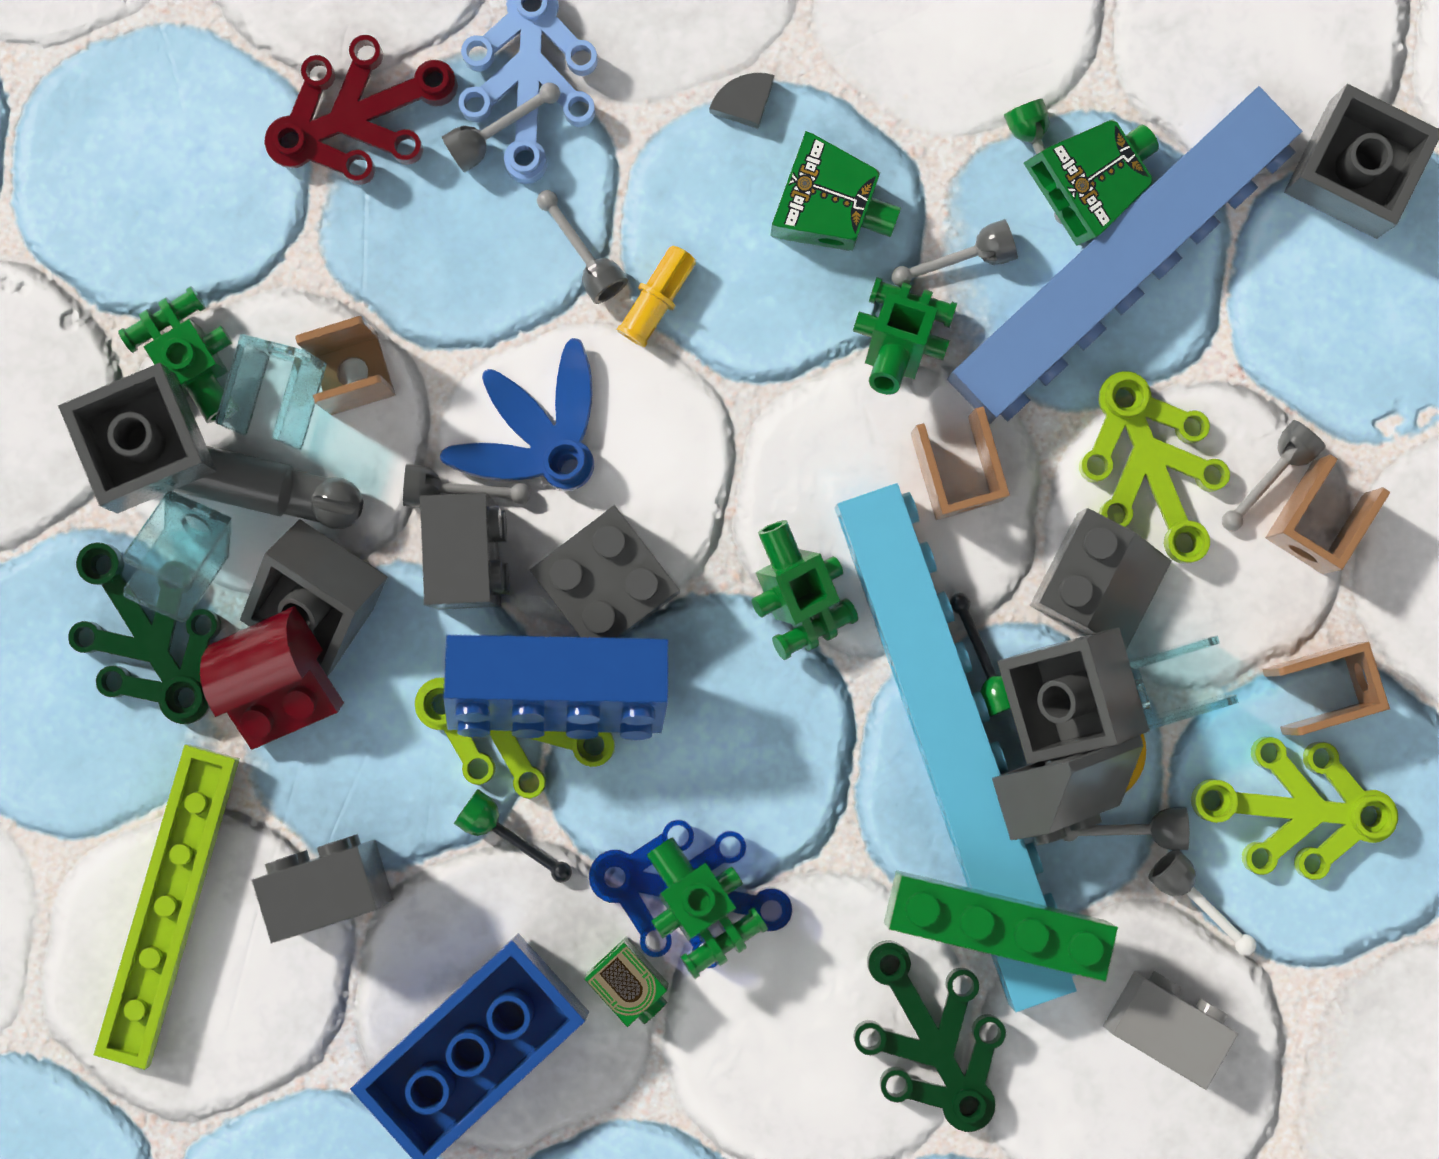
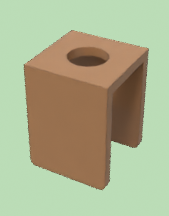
(341, 342)
(989, 460)
(1348, 538)
(1370, 696)

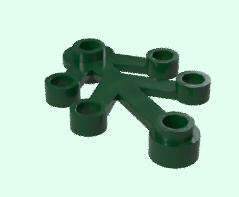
(149, 643)
(935, 1044)

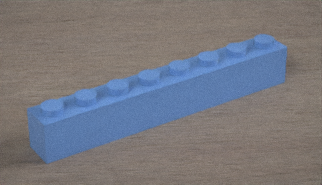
(1124, 255)

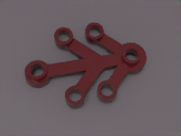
(352, 116)

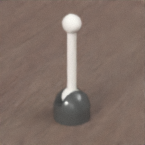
(1176, 877)

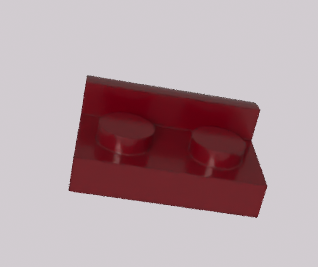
(269, 679)

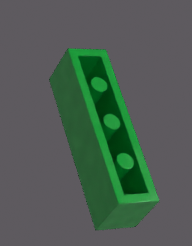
(1000, 925)

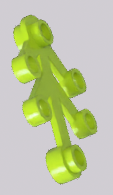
(1150, 458)
(505, 742)
(1304, 810)

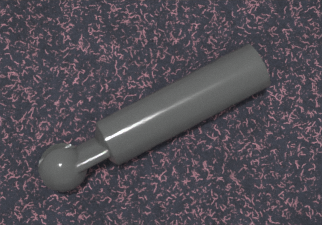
(277, 490)

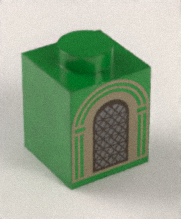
(628, 983)

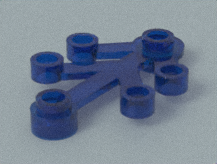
(649, 883)

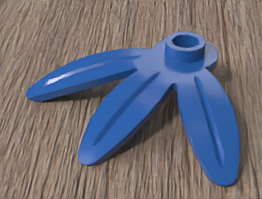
(548, 443)

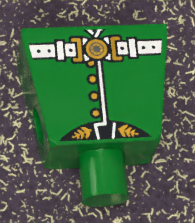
(1094, 176)
(830, 198)

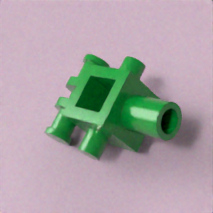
(902, 333)
(183, 349)
(799, 588)
(697, 902)

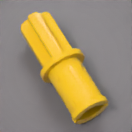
(657, 296)

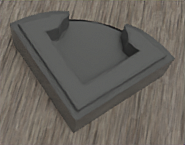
(743, 98)

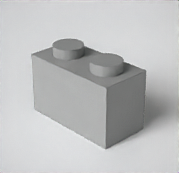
(1171, 1030)

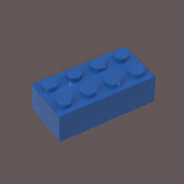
(555, 685)
(470, 1051)

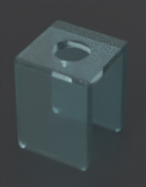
(246, 381)
(177, 556)
(1182, 712)

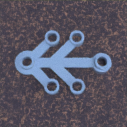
(528, 70)

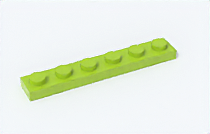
(166, 907)

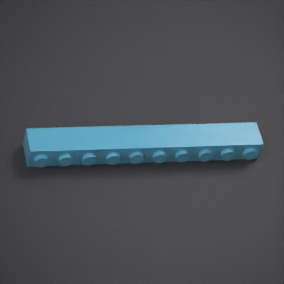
(945, 716)

